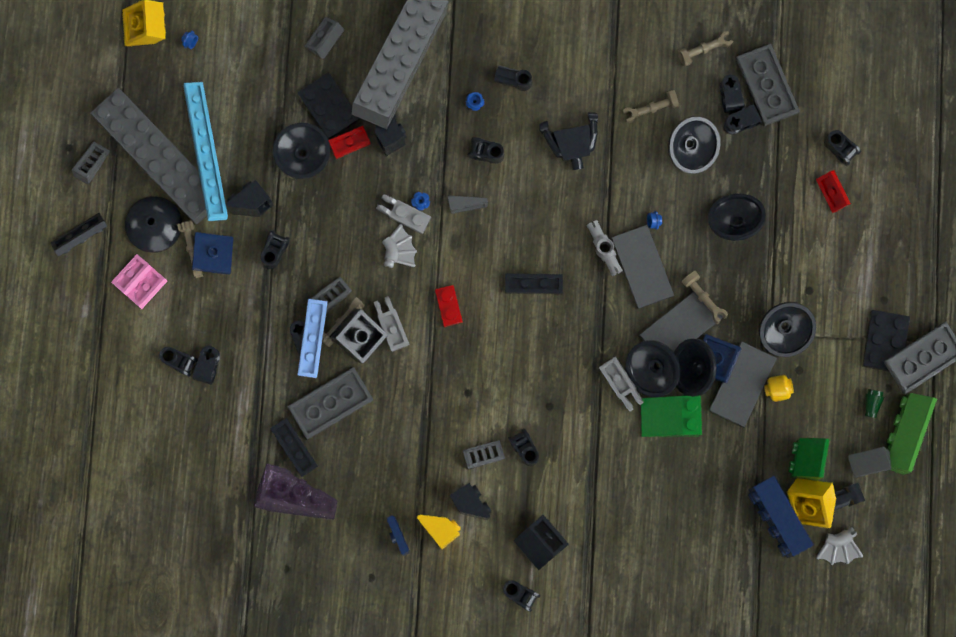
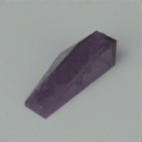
(290, 495)

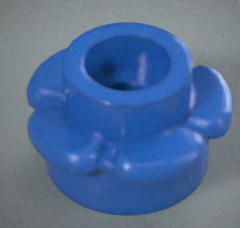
(189, 39)
(474, 96)
(415, 201)
(654, 220)

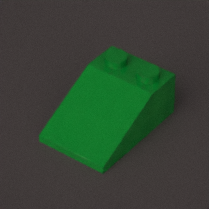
(671, 417)
(809, 458)

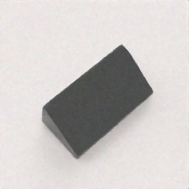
(324, 37)
(870, 462)

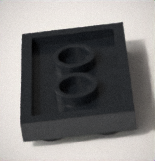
(328, 105)
(884, 338)

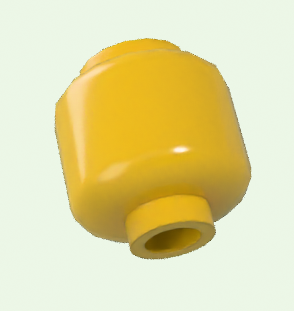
(779, 388)

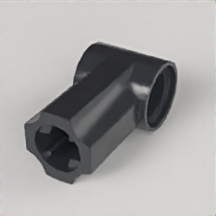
(511, 77)
(849, 496)

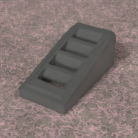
(80, 165)
(462, 203)
(334, 301)
(470, 465)

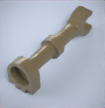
(685, 56)
(653, 107)
(186, 228)
(691, 280)
(356, 303)

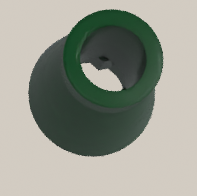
(873, 402)

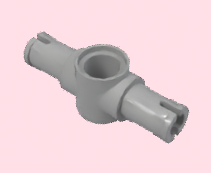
(599, 239)

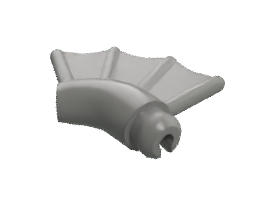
(399, 248)
(840, 547)

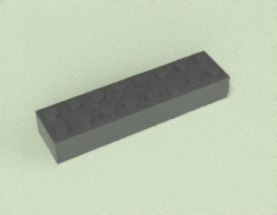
(399, 61)
(153, 153)

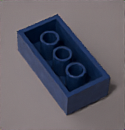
(780, 517)

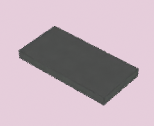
(767, 84)
(642, 267)
(681, 323)
(923, 358)
(740, 394)
(330, 403)

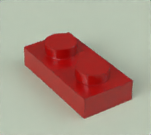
(349, 142)
(833, 191)
(448, 306)

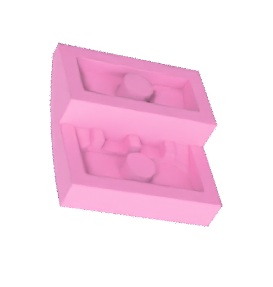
(139, 281)

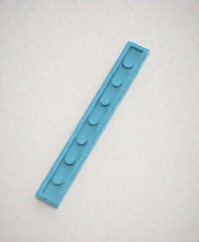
(205, 151)

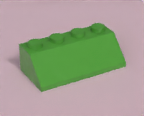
(909, 431)

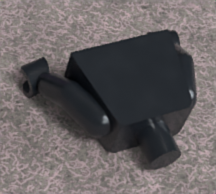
(572, 142)

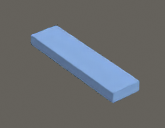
(312, 338)

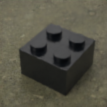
(358, 335)

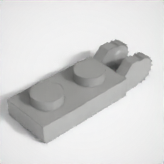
(405, 214)
(392, 326)
(620, 382)

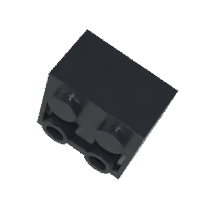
(390, 138)
(250, 201)
(468, 502)
(541, 542)

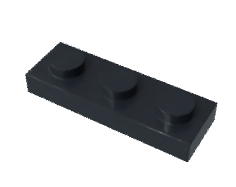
(78, 234)
(534, 284)
(294, 447)

